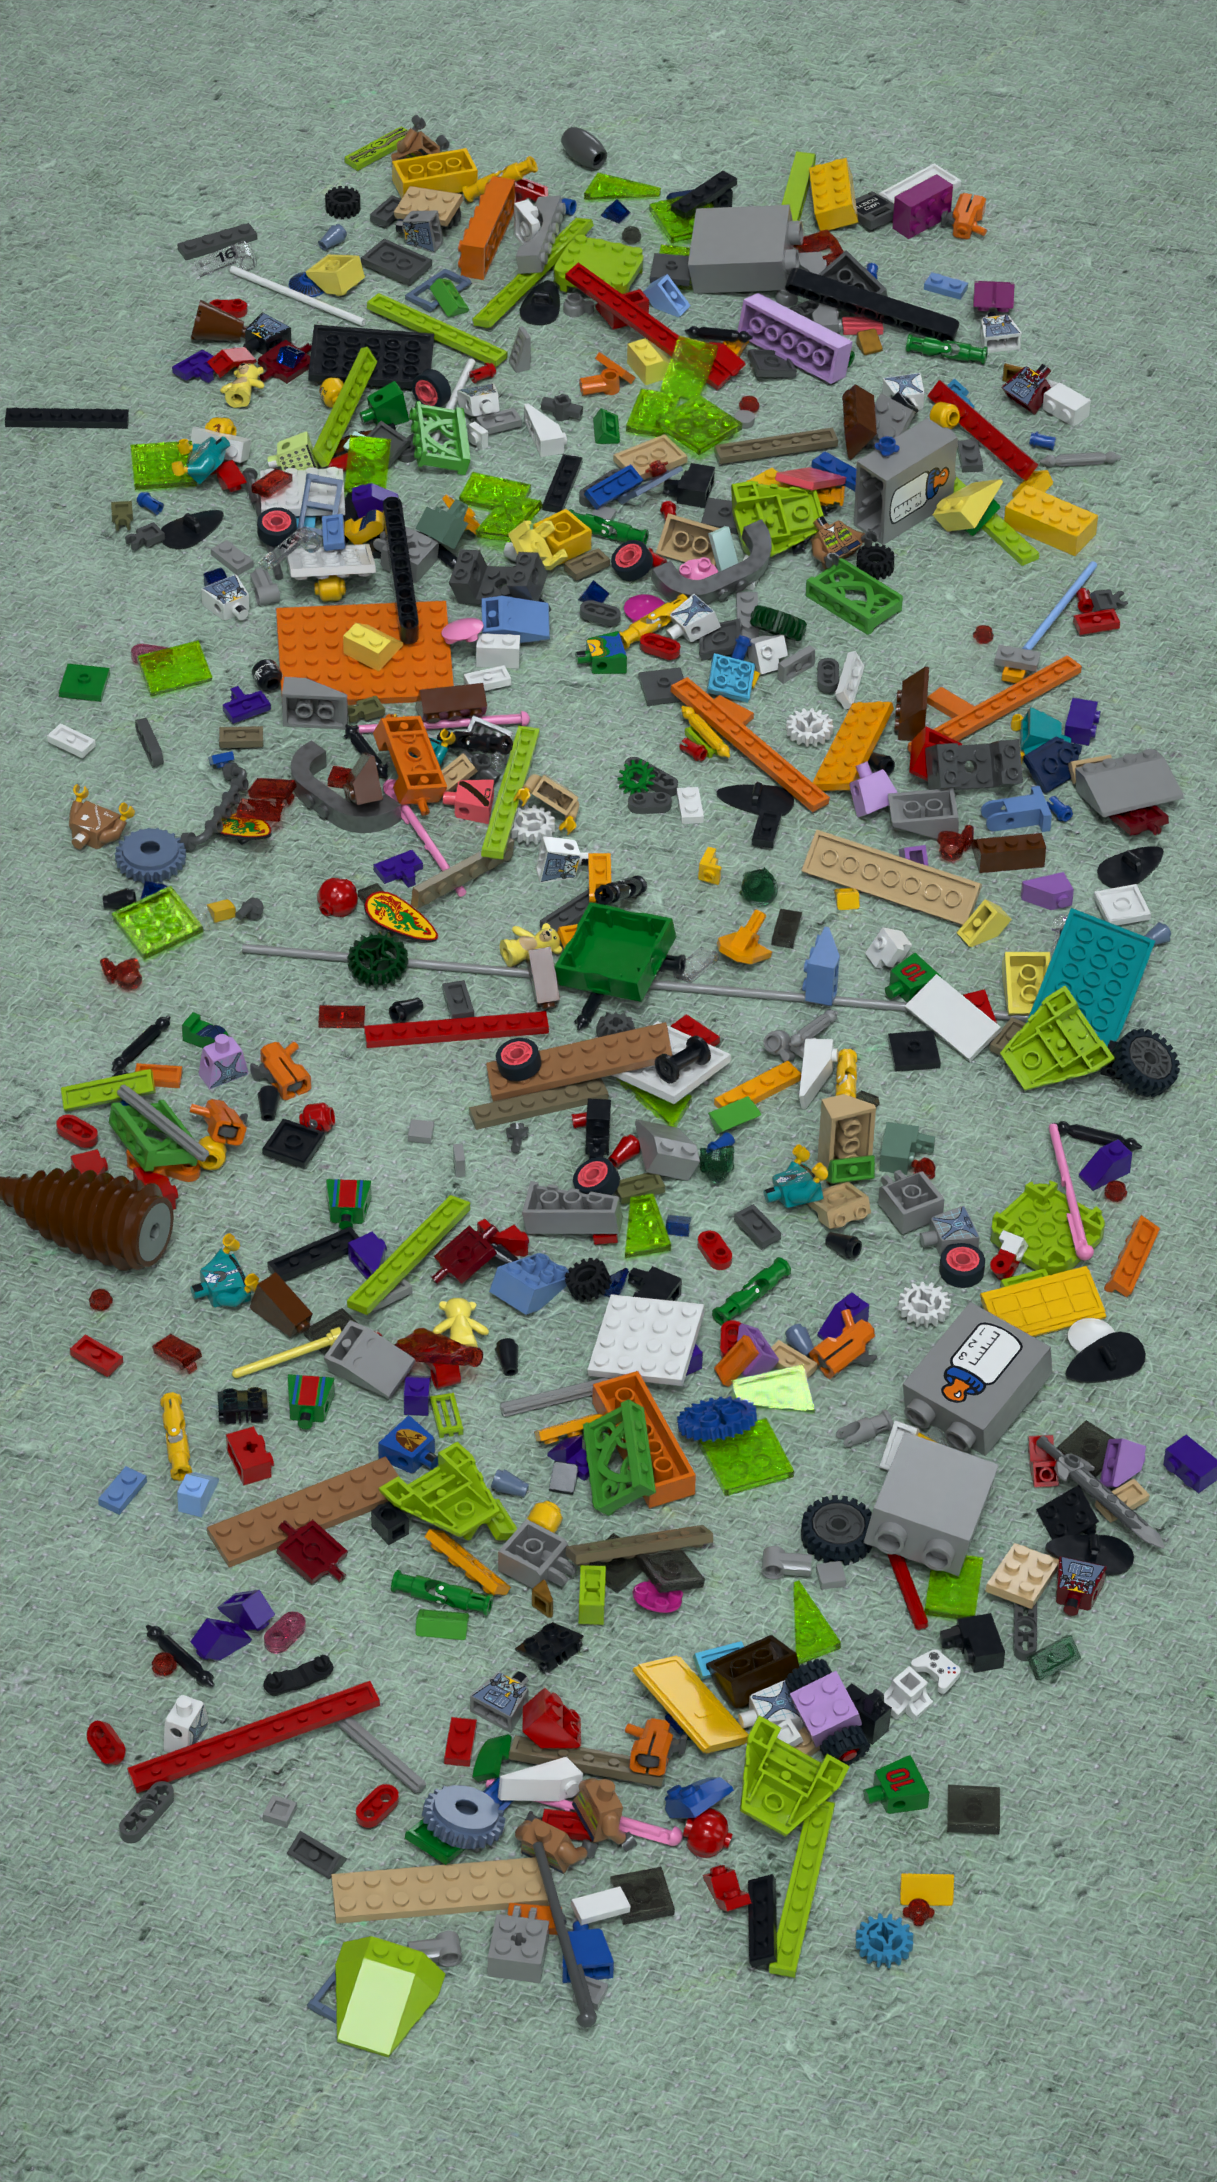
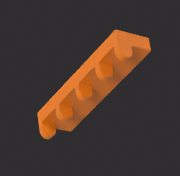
(1132, 1256)

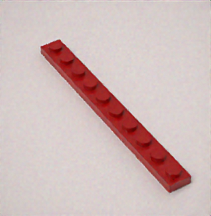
(635, 316)
(254, 1736)

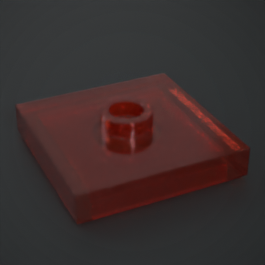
(260, 810)

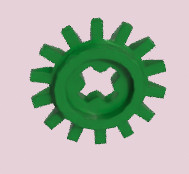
(628, 774)

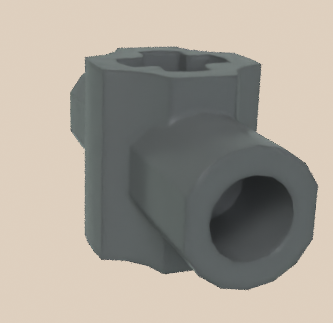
(562, 407)
(482, 764)

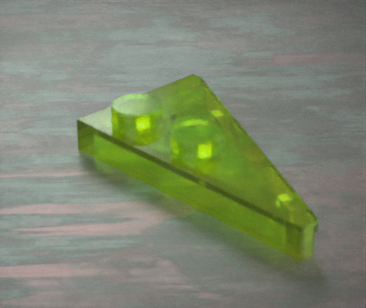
(612, 187)
(661, 1108)
(812, 1631)

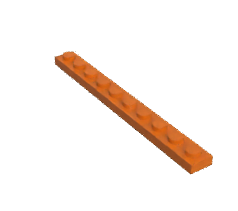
(1009, 699)
(750, 744)

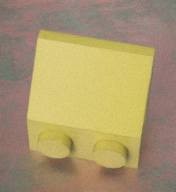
(337, 273)
(647, 361)
(370, 645)

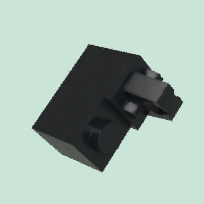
(693, 487)
(598, 1127)
(655, 1284)
(977, 1641)
(872, 1711)

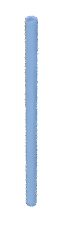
(1060, 606)

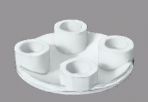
(1086, 1332)

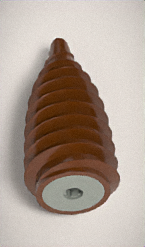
(94, 1214)

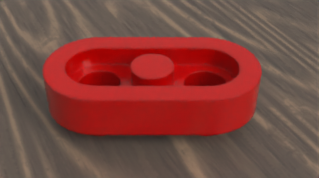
(234, 307)
(660, 646)
(77, 1131)
(714, 1250)
(729, 1336)
(107, 1746)
(375, 1807)

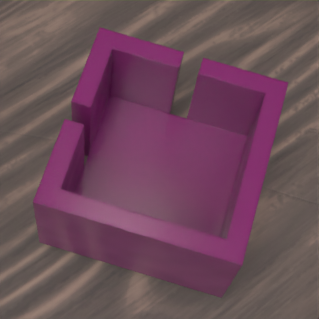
(993, 294)

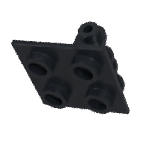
(233, 1401)
(1068, 1514)
(551, 1646)

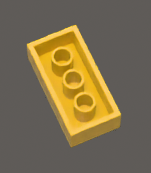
(437, 171)
(833, 194)
(1051, 520)

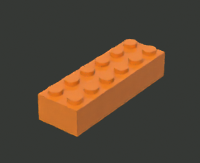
(487, 228)
(671, 1469)

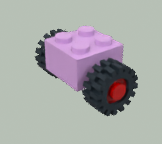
(827, 1711)

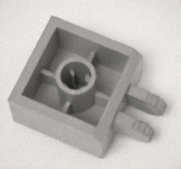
(422, 552)
(909, 1200)
(535, 1556)
(518, 1946)

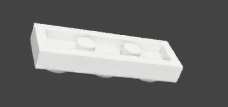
(849, 680)

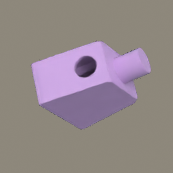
(870, 790)

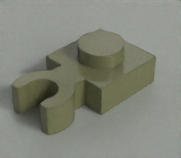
(122, 514)
(366, 708)

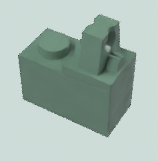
(443, 525)
(901, 1145)

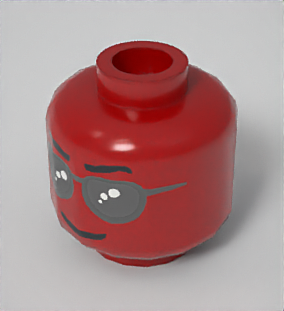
(318, 1116)

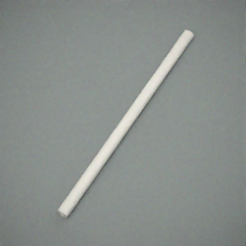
(298, 296)
(454, 397)

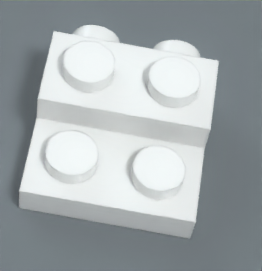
(525, 221)

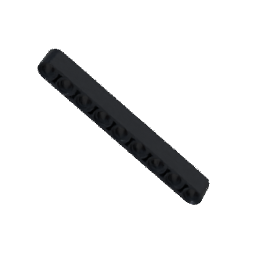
(871, 305)
(400, 570)

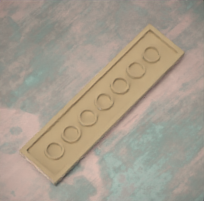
(891, 877)
(437, 1890)

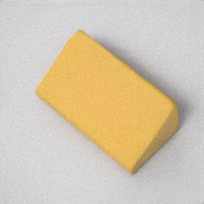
(1039, 480)
(934, 1888)

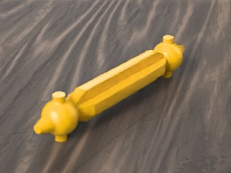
(705, 731)

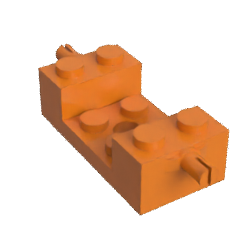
(418, 778)

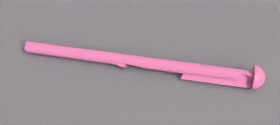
(522, 718)
(409, 817)
(1082, 1249)
(635, 1827)

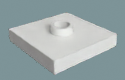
(1122, 905)

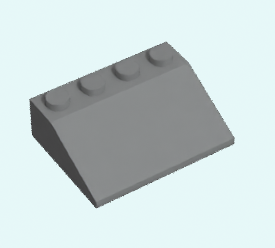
(1127, 783)

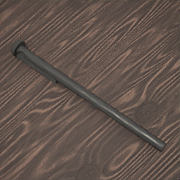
(250, 475)
(584, 2002)

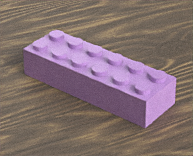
(795, 338)

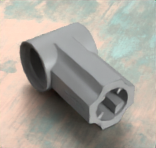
(265, 590)
(779, 1563)
(442, 1949)

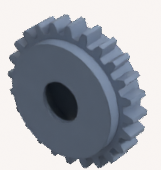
(150, 855)
(463, 1817)

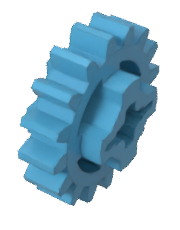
(884, 1940)

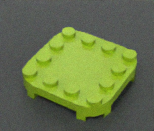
(610, 261)
(1042, 1221)

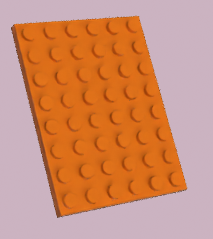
(313, 649)

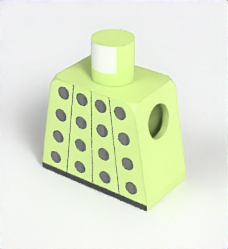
(294, 453)

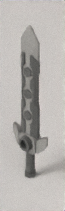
(1078, 1469)

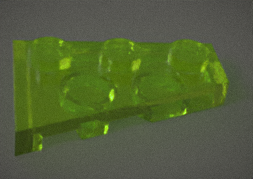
(645, 1228)
(777, 1390)

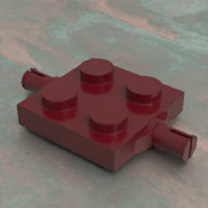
(280, 371)
(1141, 820)
(465, 1254)
(312, 1551)

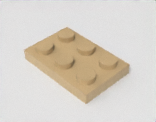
(425, 200)
(642, 455)
(1022, 1575)

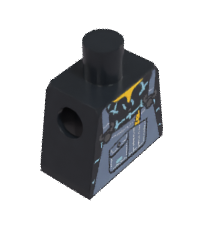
(265, 334)

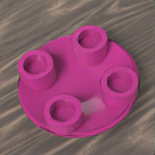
(641, 605)
(649, 1598)

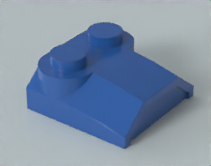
(696, 1797)

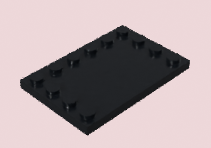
(398, 354)

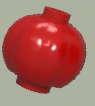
(337, 897)
(707, 1833)

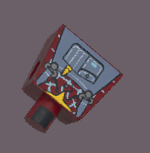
(1028, 387)
(1078, 1584)

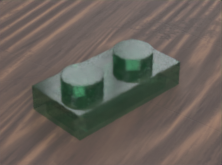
(1054, 1657)

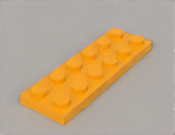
(853, 744)

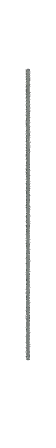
(656, 984)

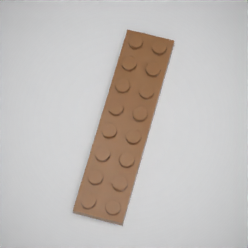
(587, 1061)
(325, 1502)

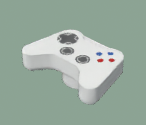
(939, 1667)

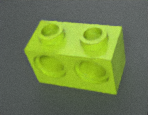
(592, 1594)

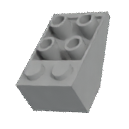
(368, 1360)

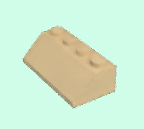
(845, 1129)

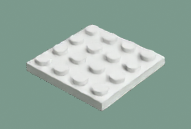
(292, 494)
(340, 562)
(689, 1078)
(646, 1338)

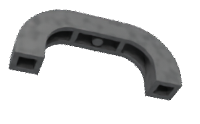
(719, 585)
(331, 806)

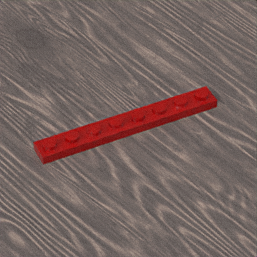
(985, 432)
(456, 1029)

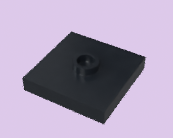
(914, 1050)
(293, 1143)

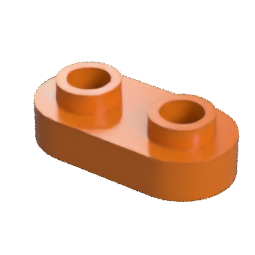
(183, 1172)

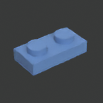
(945, 286)
(333, 532)
(122, 1490)

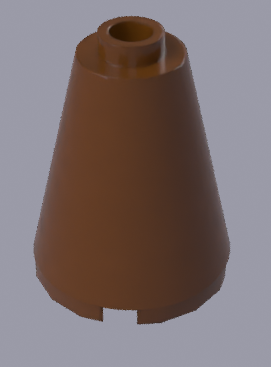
(216, 324)

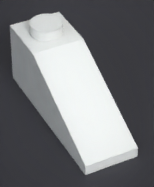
(544, 432)
(238, 449)
(816, 1067)
(542, 1782)

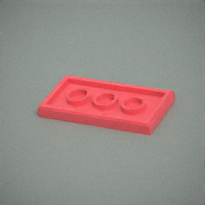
(810, 478)

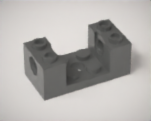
(475, 580)
(994, 765)

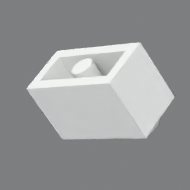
(1066, 404)
(498, 650)

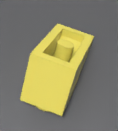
(984, 924)

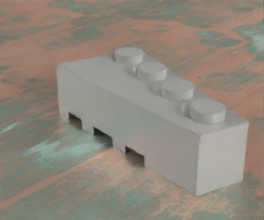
(570, 1212)

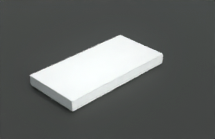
(917, 178)
(953, 1018)

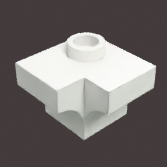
(766, 652)
(888, 948)
(908, 1695)

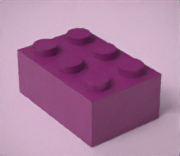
(922, 206)

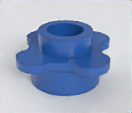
(887, 446)

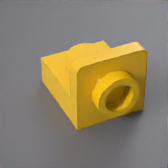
(708, 867)

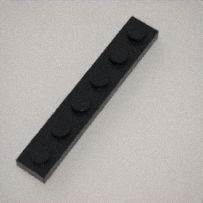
(67, 418)

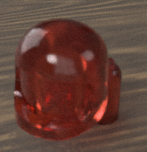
(954, 844)
(125, 973)

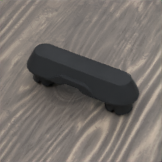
(300, 1677)

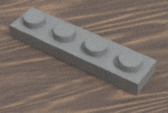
(744, 606)

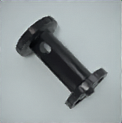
(695, 1051)

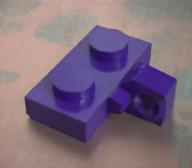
(195, 366)
(245, 706)
(399, 867)

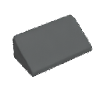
(316, 1855)

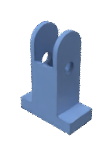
(1019, 812)

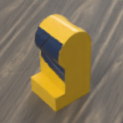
(364, 528)

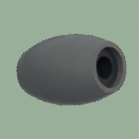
(584, 147)

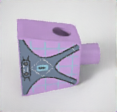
(222, 1062)

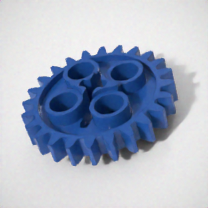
(717, 1418)

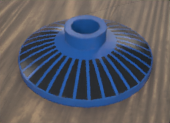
(304, 285)

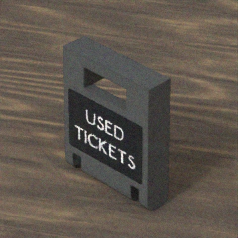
(870, 205)

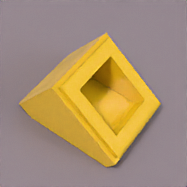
(847, 898)
(222, 910)

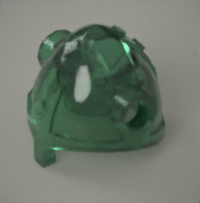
(759, 887)
(717, 1163)

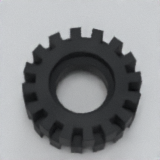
(342, 202)
(876, 561)
(578, 1281)

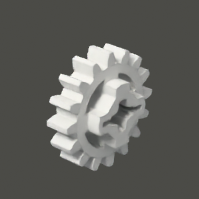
(809, 727)
(532, 824)
(924, 1304)

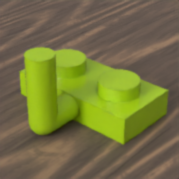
(500, 1526)

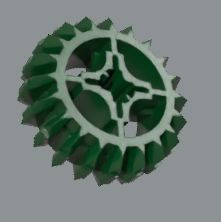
(778, 623)
(384, 969)

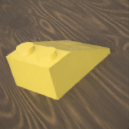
(966, 506)
(1022, 979)

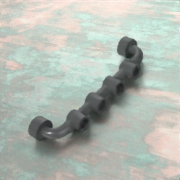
(238, 783)

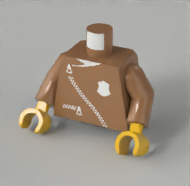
(95, 824)

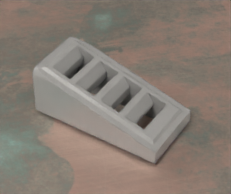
(521, 351)
(485, 724)

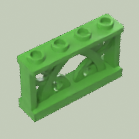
(445, 419)
(854, 612)
(145, 1149)
(599, 1452)

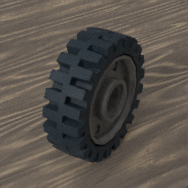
(1145, 1062)
(836, 1530)

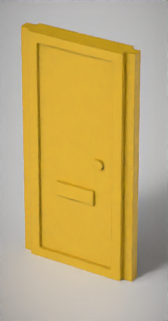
(1047, 1302)
(691, 1704)

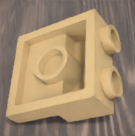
(841, 1205)

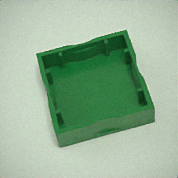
(615, 952)

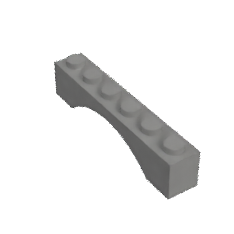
(534, 253)
(824, 314)

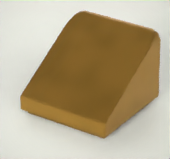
(869, 341)
(1009, 371)
(542, 1599)

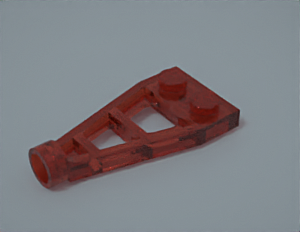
(821, 241)
(423, 1339)

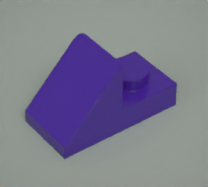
(571, 1451)

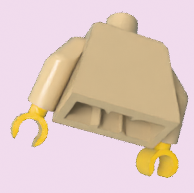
(554, 795)

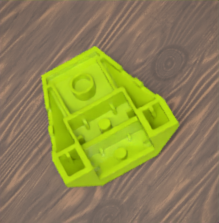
(784, 510)
(1055, 1044)
(448, 1495)
(782, 1782)
(382, 1993)

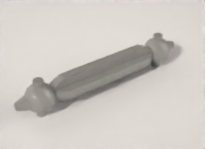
(1080, 459)
(813, 1028)

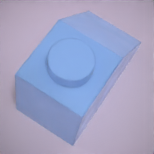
(666, 296)
(196, 1493)

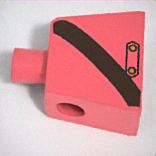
(472, 800)

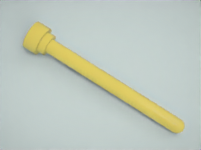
(287, 1355)

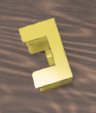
(534, 541)

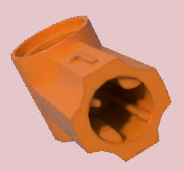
(606, 382)

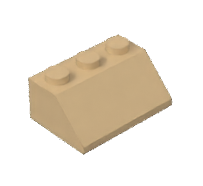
(685, 540)

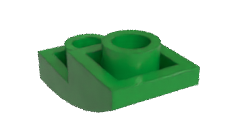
(490, 1758)

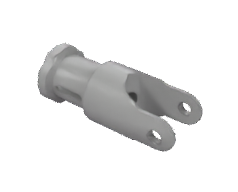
(865, 1428)

